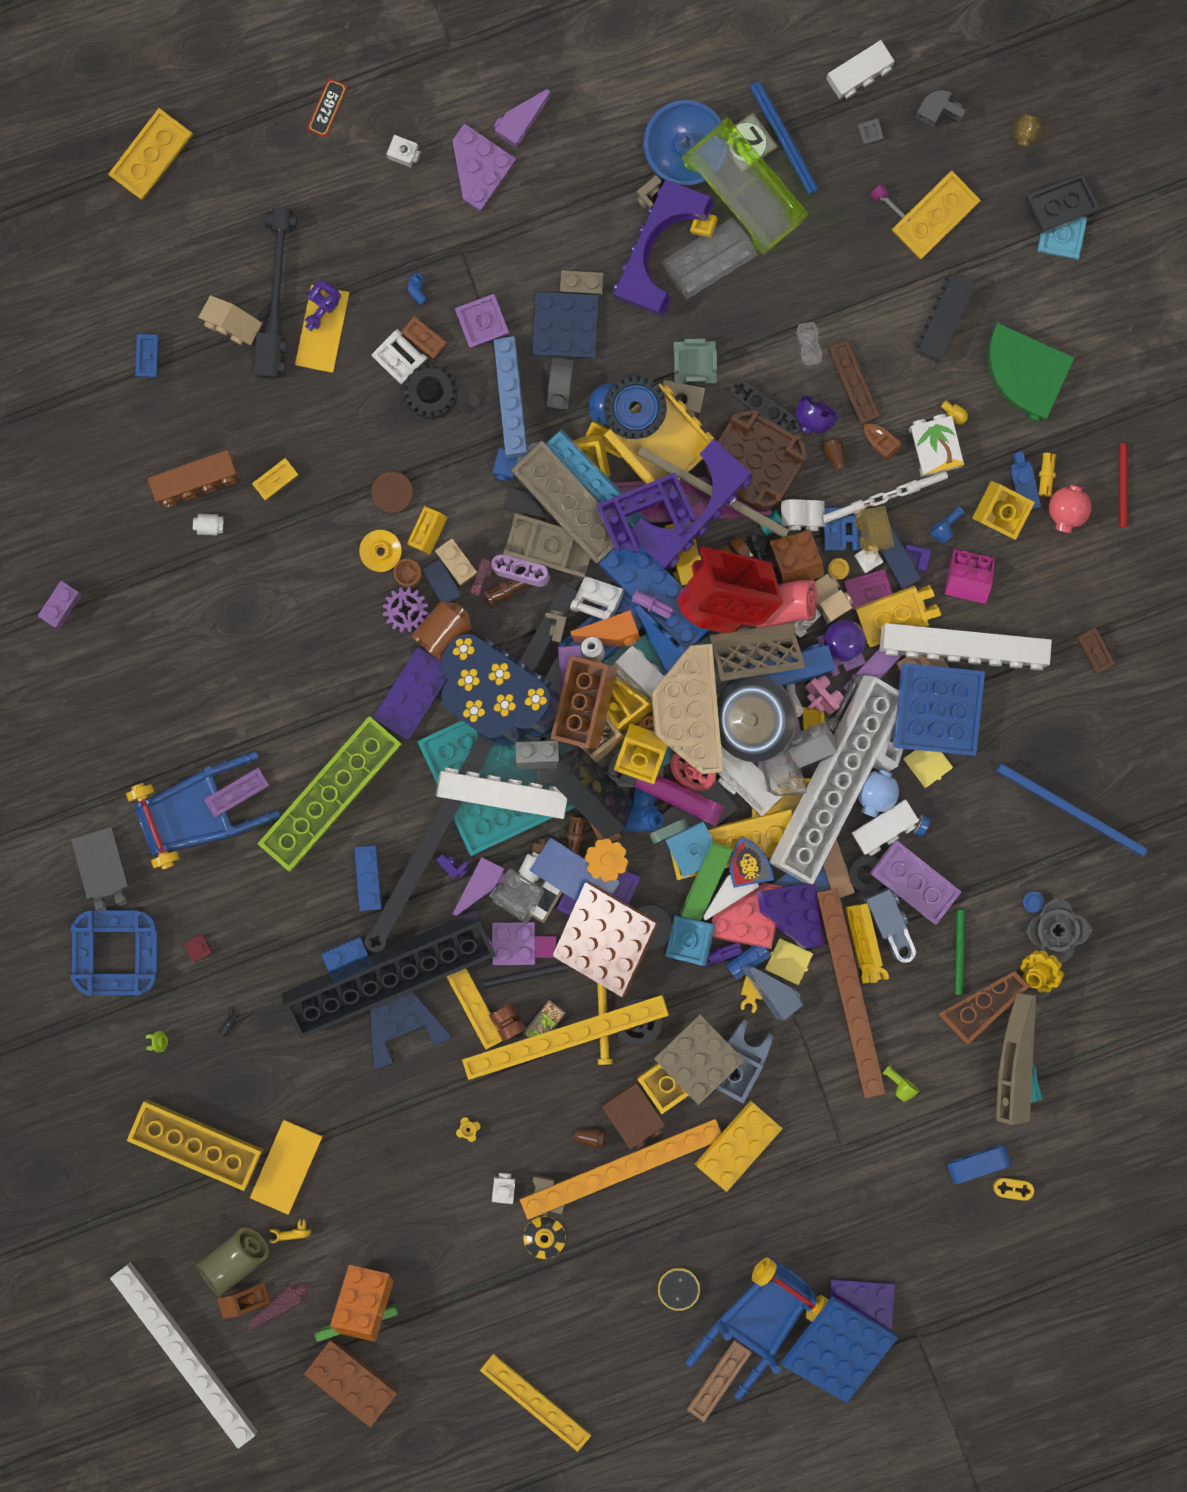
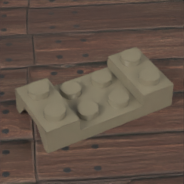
(546, 545)

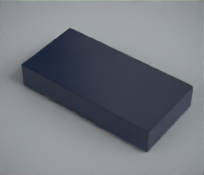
(441, 581)

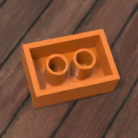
(362, 1303)

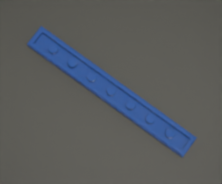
(1071, 810)

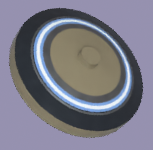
(756, 718)

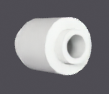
(208, 524)
(593, 649)
(527, 864)

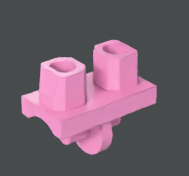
(821, 698)

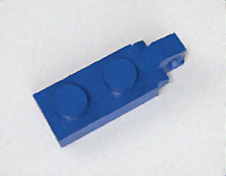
(1024, 479)

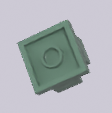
(695, 362)

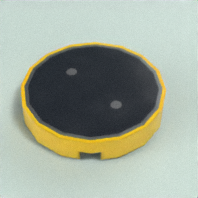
(678, 1289)

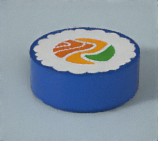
(922, 825)

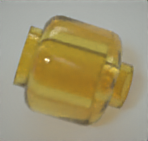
(1026, 129)

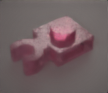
(483, 572)

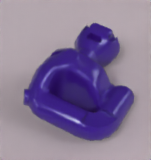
(325, 304)

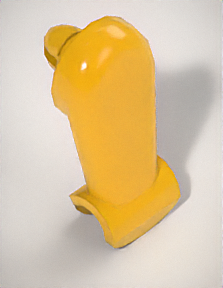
(298, 1233)

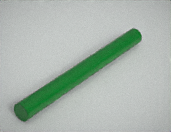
(959, 965)

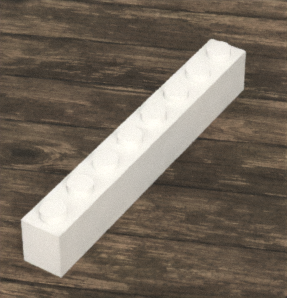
(965, 645)

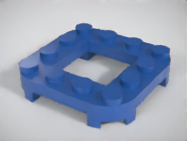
(145, 952)

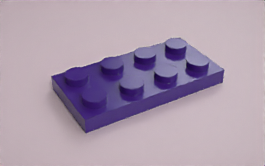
(411, 694)

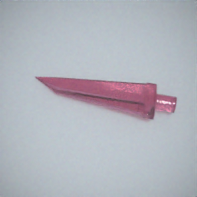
(285, 1301)

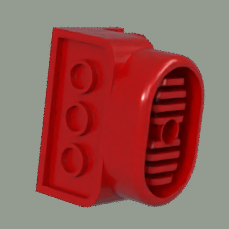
(729, 592)

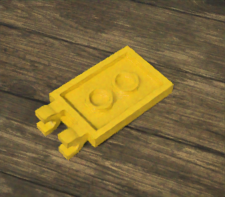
(899, 608)
(865, 943)

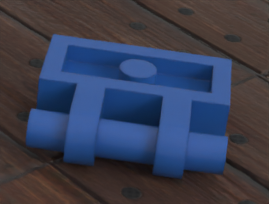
(835, 533)

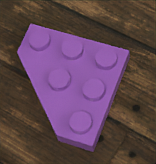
(479, 166)

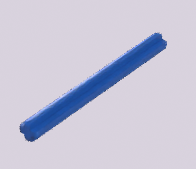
(784, 137)

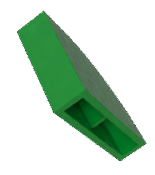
(1026, 371)

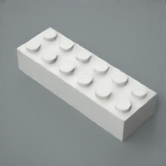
(501, 794)

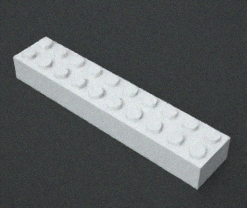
(837, 781)

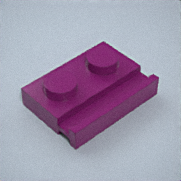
(868, 588)

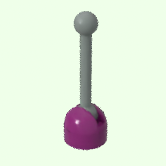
(880, 194)

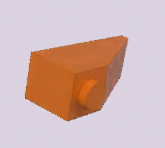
(613, 631)

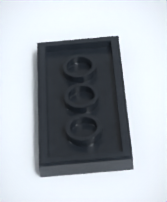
(674, 814)

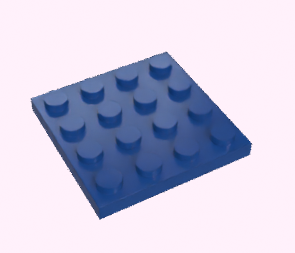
(938, 709)
(839, 1349)

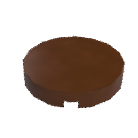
(392, 492)

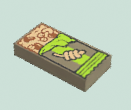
(545, 1020)

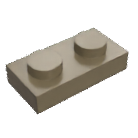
(581, 282)

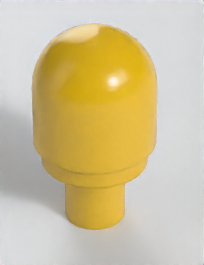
(958, 414)

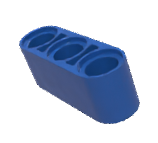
(979, 1164)

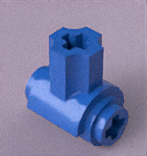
(643, 814)

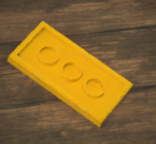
(150, 154)
(936, 215)
(286, 1167)

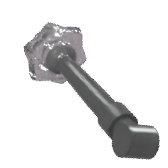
(833, 722)

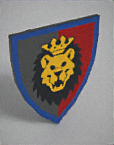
(749, 864)

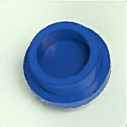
(1033, 902)

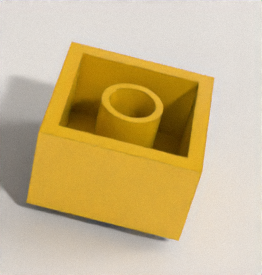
(661, 1088)

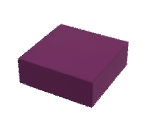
(545, 946)

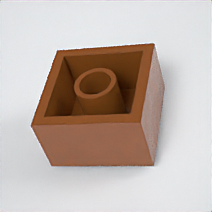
(797, 557)

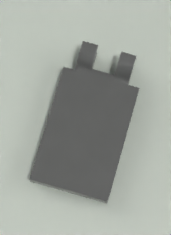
(101, 867)

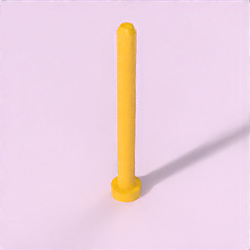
(604, 1045)

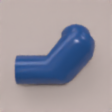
(414, 288)

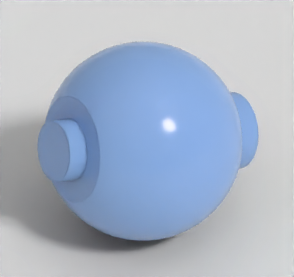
(878, 793)

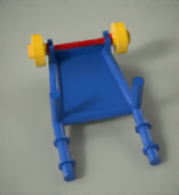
(182, 818)
(764, 1317)

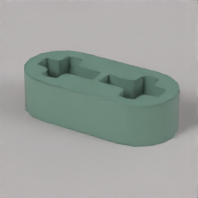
(669, 830)

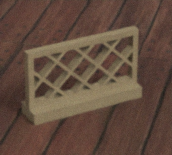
(754, 640)

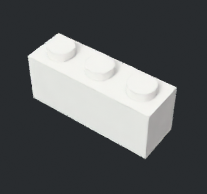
(860, 70)
(885, 828)

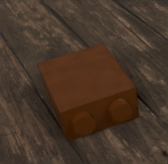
(633, 1116)

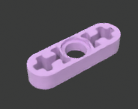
(527, 576)

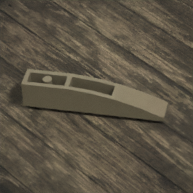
(1016, 1063)

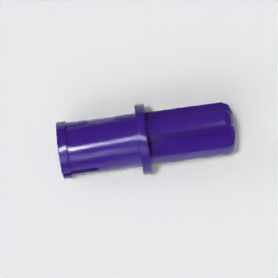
(723, 953)

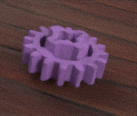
(394, 612)

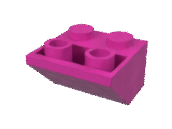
(970, 576)

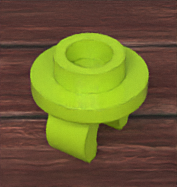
(159, 1041)

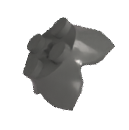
(1075, 929)

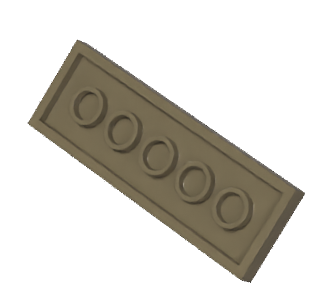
(564, 499)

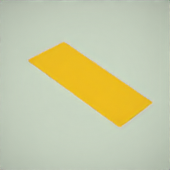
(320, 347)

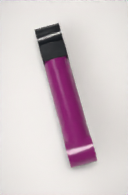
(671, 793)

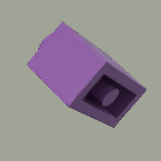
(59, 605)

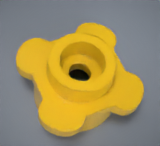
(465, 1123)

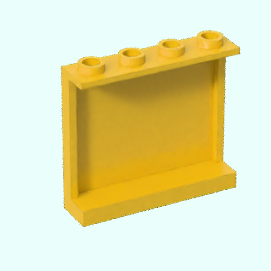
(677, 441)

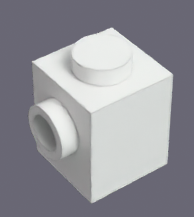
(403, 151)

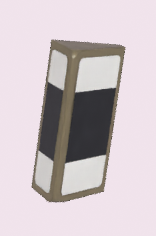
(546, 902)

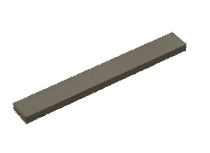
(707, 489)

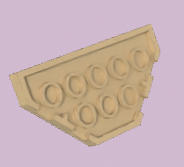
(688, 710)

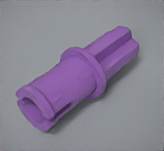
(653, 604)

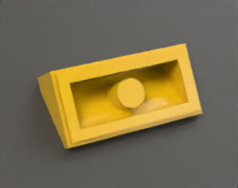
(427, 530)

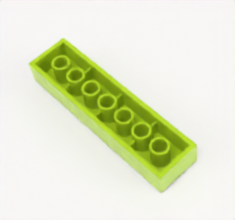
(329, 794)

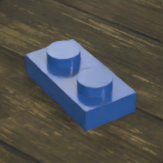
(147, 356)

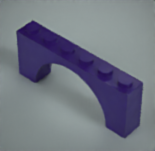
(672, 205)
(727, 479)

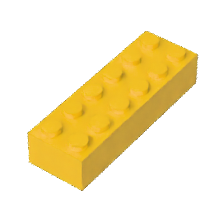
(195, 1144)

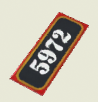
(327, 107)

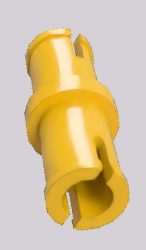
(1047, 475)

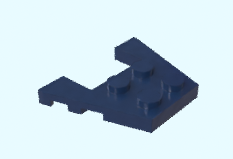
(398, 1018)

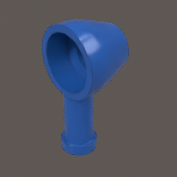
(942, 530)

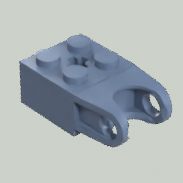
(891, 923)
(749, 1070)

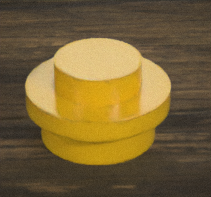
(838, 568)

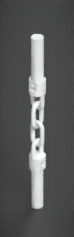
(911, 487)

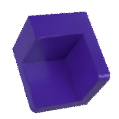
(918, 557)

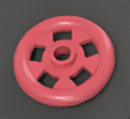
(691, 773)

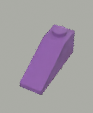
(519, 119)
(483, 880)

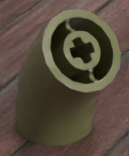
(233, 1260)

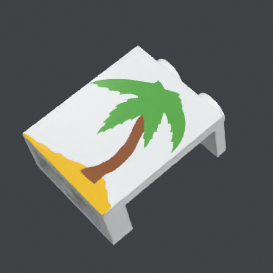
(936, 445)

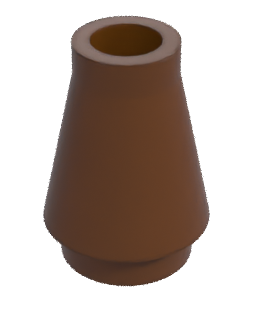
(834, 450)
(591, 1137)

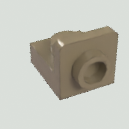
(649, 189)
(556, 629)

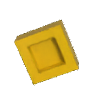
(704, 228)

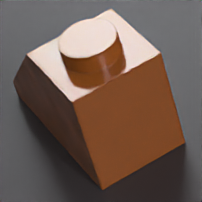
(243, 1301)

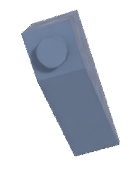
(778, 997)

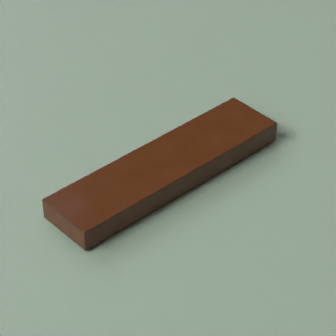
(853, 382)

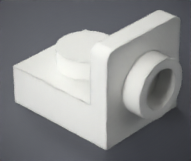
(503, 1188)

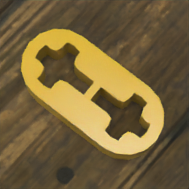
(1014, 1183)

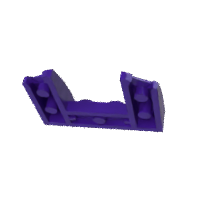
(661, 490)

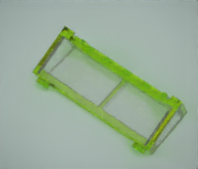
(746, 185)

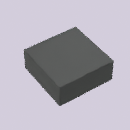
(870, 132)

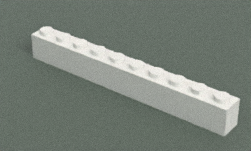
(739, 774)
(184, 1355)

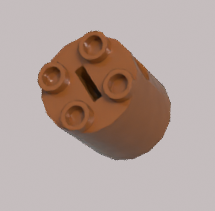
(441, 627)

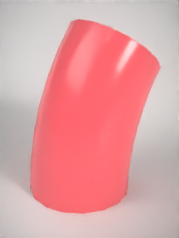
(798, 603)

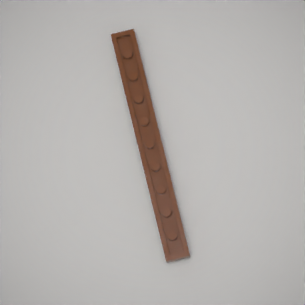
(850, 992)

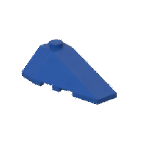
(660, 640)

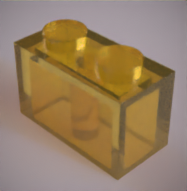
(874, 530)

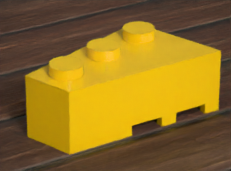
(627, 705)

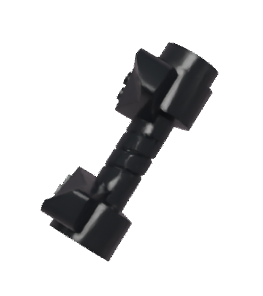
(758, 545)

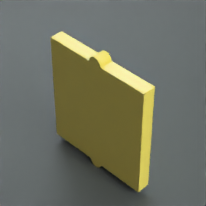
(927, 765)
(788, 961)

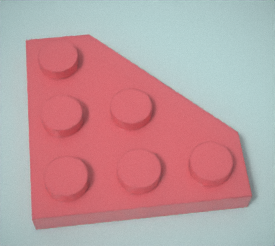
(743, 921)

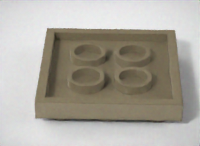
(699, 1059)

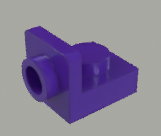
(448, 864)

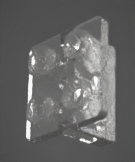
(517, 895)

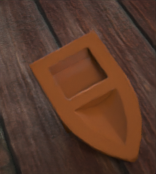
(881, 440)

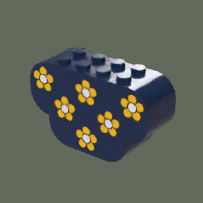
(496, 691)

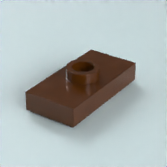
(1095, 650)

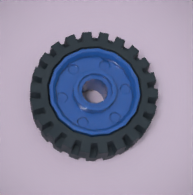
(651, 402)

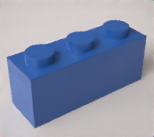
(368, 878)

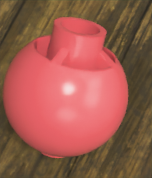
(1069, 508)

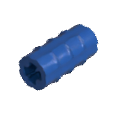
(751, 957)

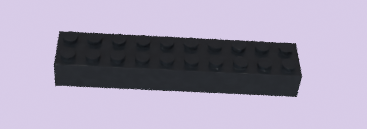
(388, 974)

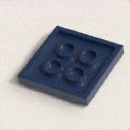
(565, 325)

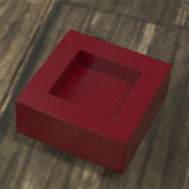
(198, 948)

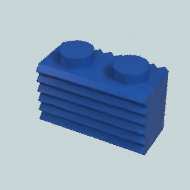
(345, 954)

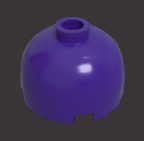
(815, 415)
(845, 640)

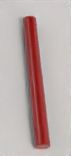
(1123, 512)

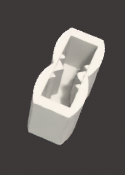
(802, 514)

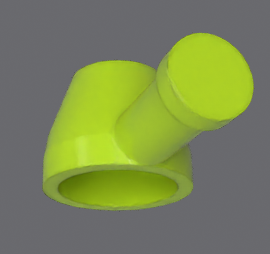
(905, 1089)

